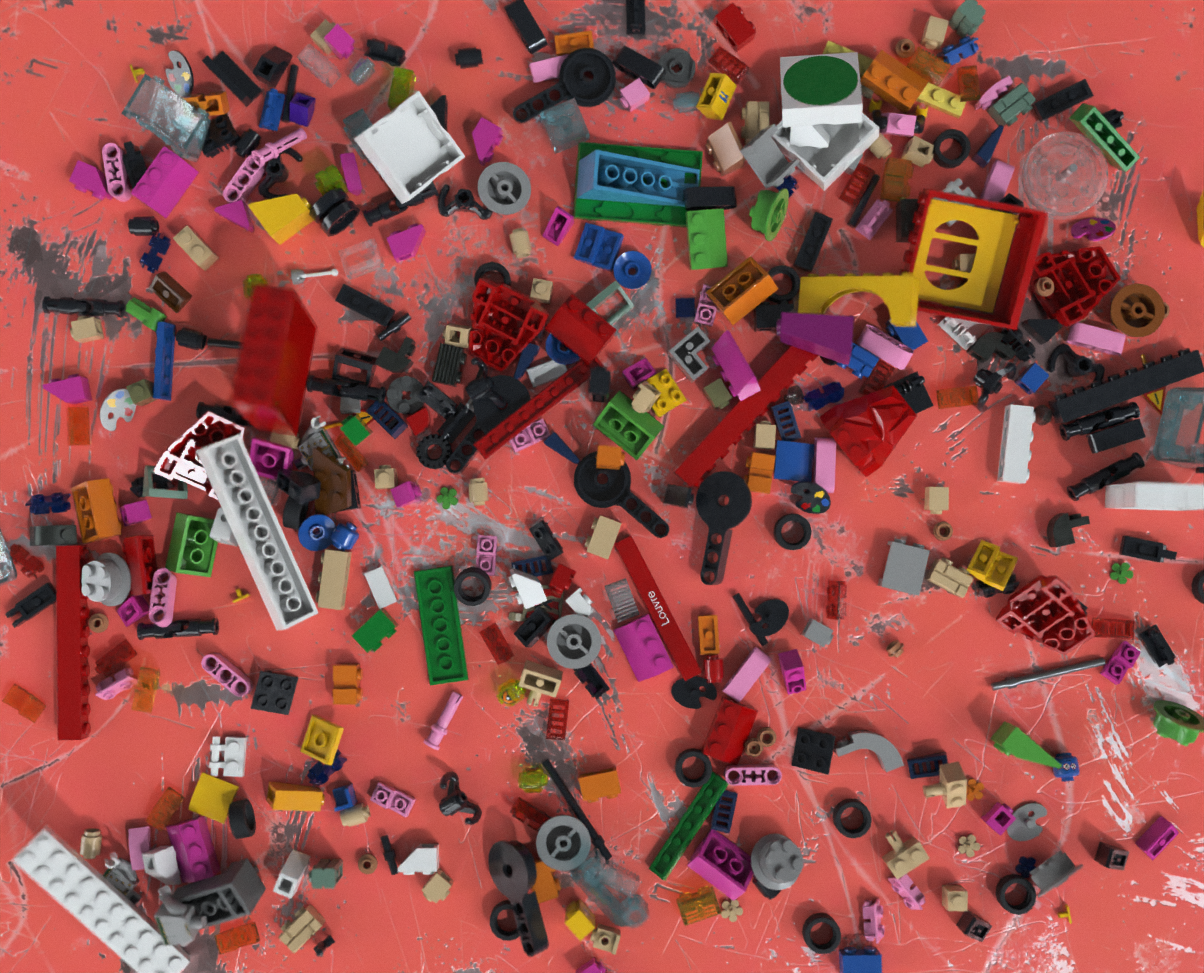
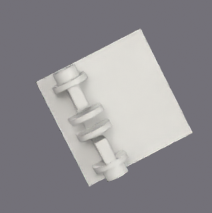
(963, 331)

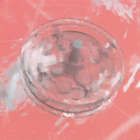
(1063, 175)

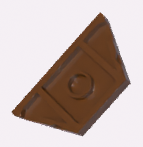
(335, 483)

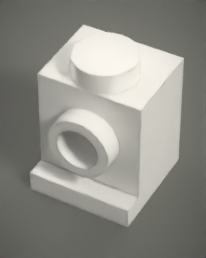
(580, 603)

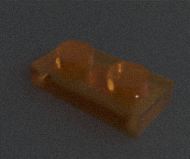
(968, 83)

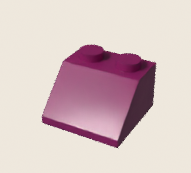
(270, 457)

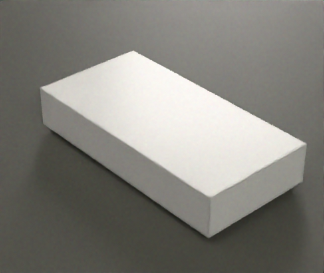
(545, 372)
(380, 587)

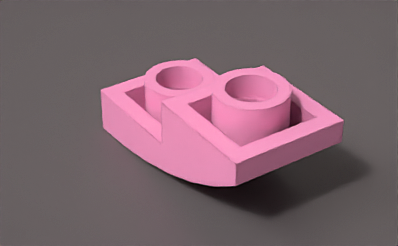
(546, 69)
(992, 94)
(706, 308)
(531, 435)
(486, 554)
(393, 799)
(138, 844)

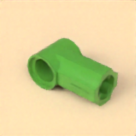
(146, 314)

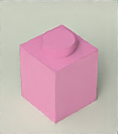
(634, 95)

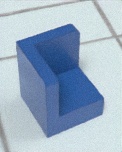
(1031, 378)
(344, 797)

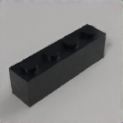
(599, 384)

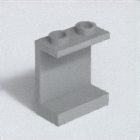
(767, 158)
(904, 567)

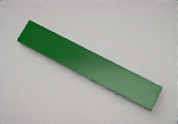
(688, 826)

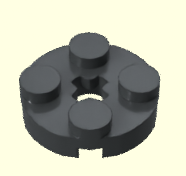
(685, 62)
(395, 395)

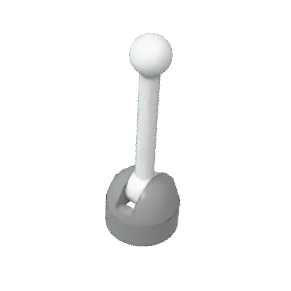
(298, 276)

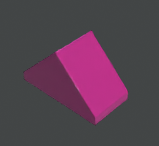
(237, 213)
(558, 226)
(638, 373)
(133, 609)

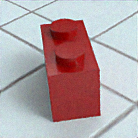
(735, 26)

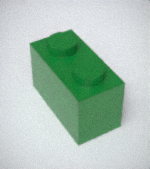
(355, 429)
(375, 630)

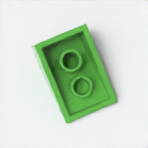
(1013, 741)

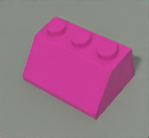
(164, 182)
(734, 367)
(643, 648)
(193, 849)
(722, 864)

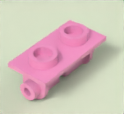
(874, 219)
(109, 688)
(911, 897)
(875, 913)

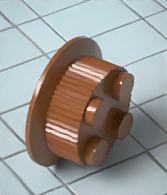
(1137, 310)

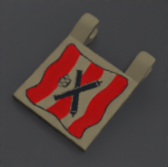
(552, 606)

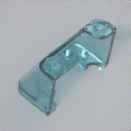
(169, 117)
(1181, 428)

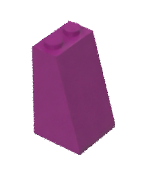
(819, 334)

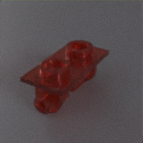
(30, 566)
(836, 609)
(496, 643)
(115, 658)
(523, 809)

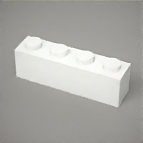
(1016, 444)

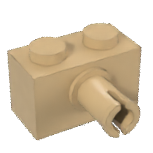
(540, 681)
(951, 785)
(904, 855)

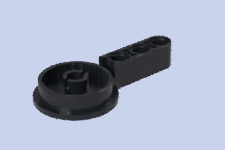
(572, 84)
(489, 416)
(613, 492)
(721, 518)
(514, 874)

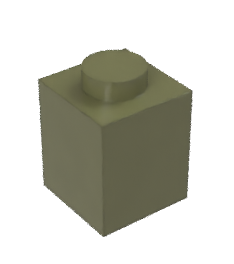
(141, 392)
(717, 394)

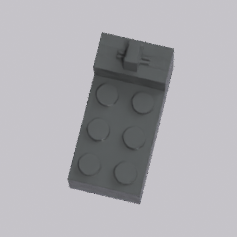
(224, 895)

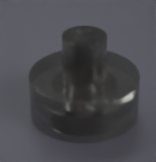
(794, 395)
(1043, 415)

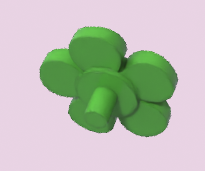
(447, 497)
(1121, 572)

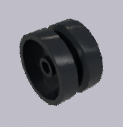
(334, 212)

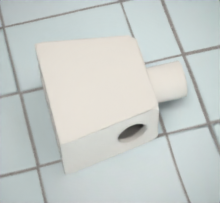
(221, 530)

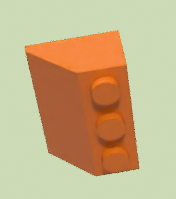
(893, 82)
(742, 290)
(96, 510)

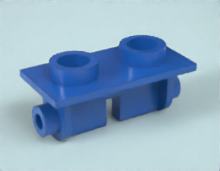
(965, 46)
(272, 110)

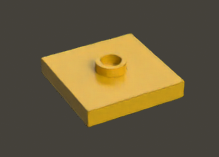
(322, 739)

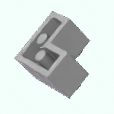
(686, 351)

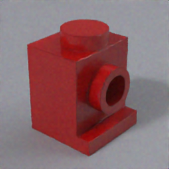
(561, 579)

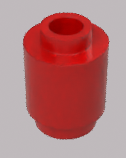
(713, 668)

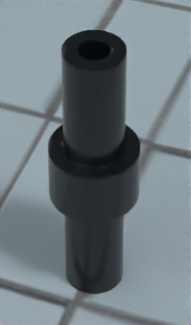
(394, 326)
(389, 855)

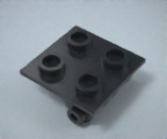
(219, 134)
(1027, 349)
(913, 392)
(274, 692)
(813, 750)

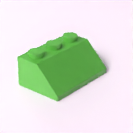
(706, 239)
(627, 427)
(191, 547)

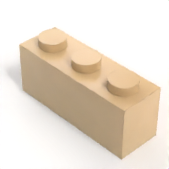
(333, 579)

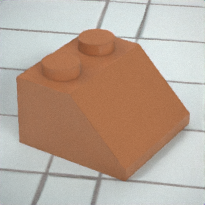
(725, 149)

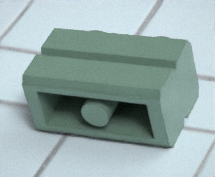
(967, 18)
(1011, 105)
(326, 873)

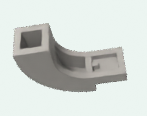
(864, 739)

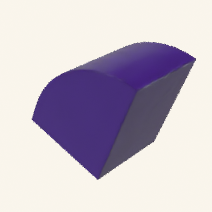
(302, 109)

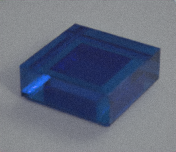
(685, 307)

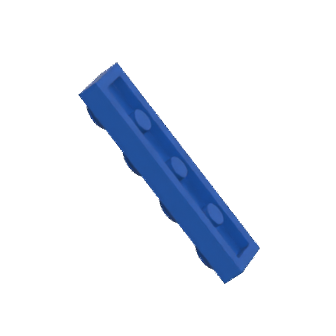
(164, 361)

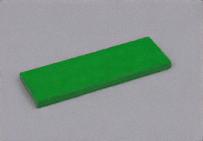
(441, 625)

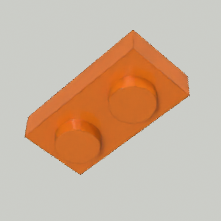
(571, 42)
(708, 634)

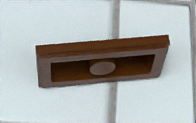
(170, 291)

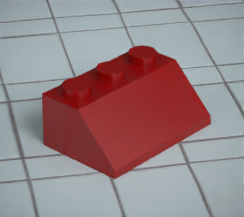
(580, 329)
(141, 563)
(729, 731)

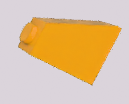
(294, 797)

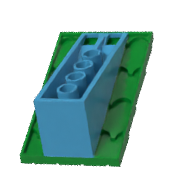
(634, 183)

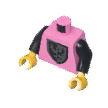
(896, 123)

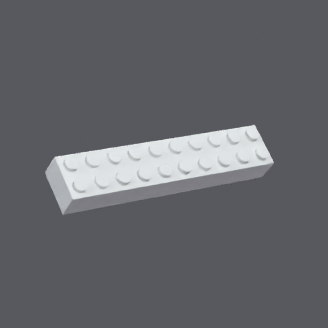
(257, 532)
(98, 904)

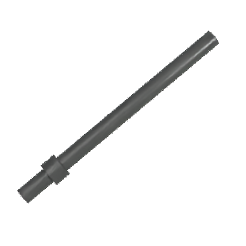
(1012, 682)

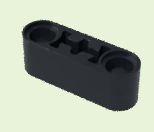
(526, 26)
(639, 66)
(709, 198)
(1115, 436)

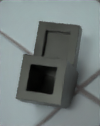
(989, 344)
(399, 361)
(1060, 528)
(53, 535)

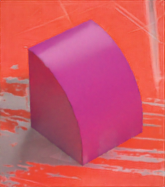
(135, 513)

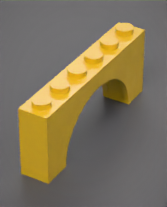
(897, 291)

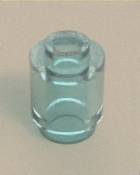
(361, 71)
(686, 101)

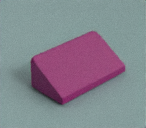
(351, 173)
(1157, 837)

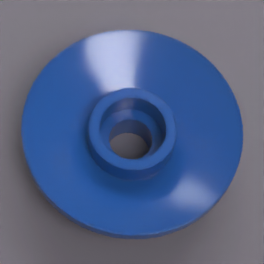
(633, 260)
(556, 354)
(320, 539)

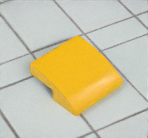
(992, 565)
(213, 797)

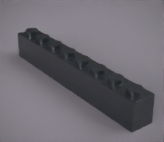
(1126, 386)

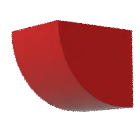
(419, 421)

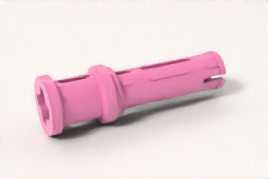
(272, 150)
(439, 728)

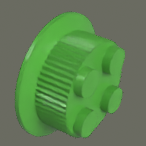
(769, 212)
(1177, 722)

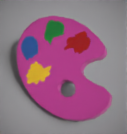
(1095, 228)

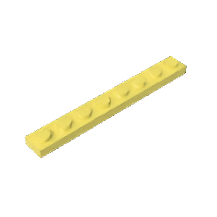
(931, 95)

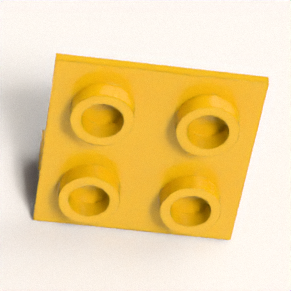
(670, 393)

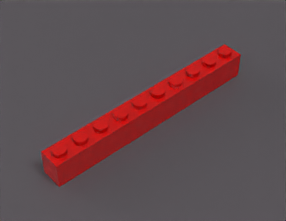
(742, 416)
(72, 644)

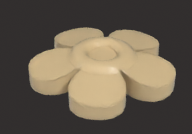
(968, 845)
(731, 909)

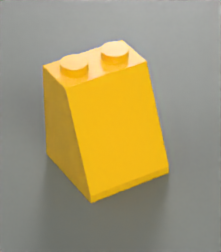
(283, 215)

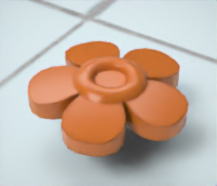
(974, 790)

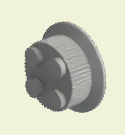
(504, 188)
(106, 579)
(574, 641)
(563, 843)
(776, 861)
(1053, 872)

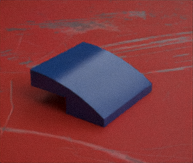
(598, 247)
(793, 461)

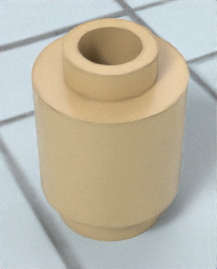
(881, 147)
(520, 243)
(478, 491)
(355, 815)
(91, 843)

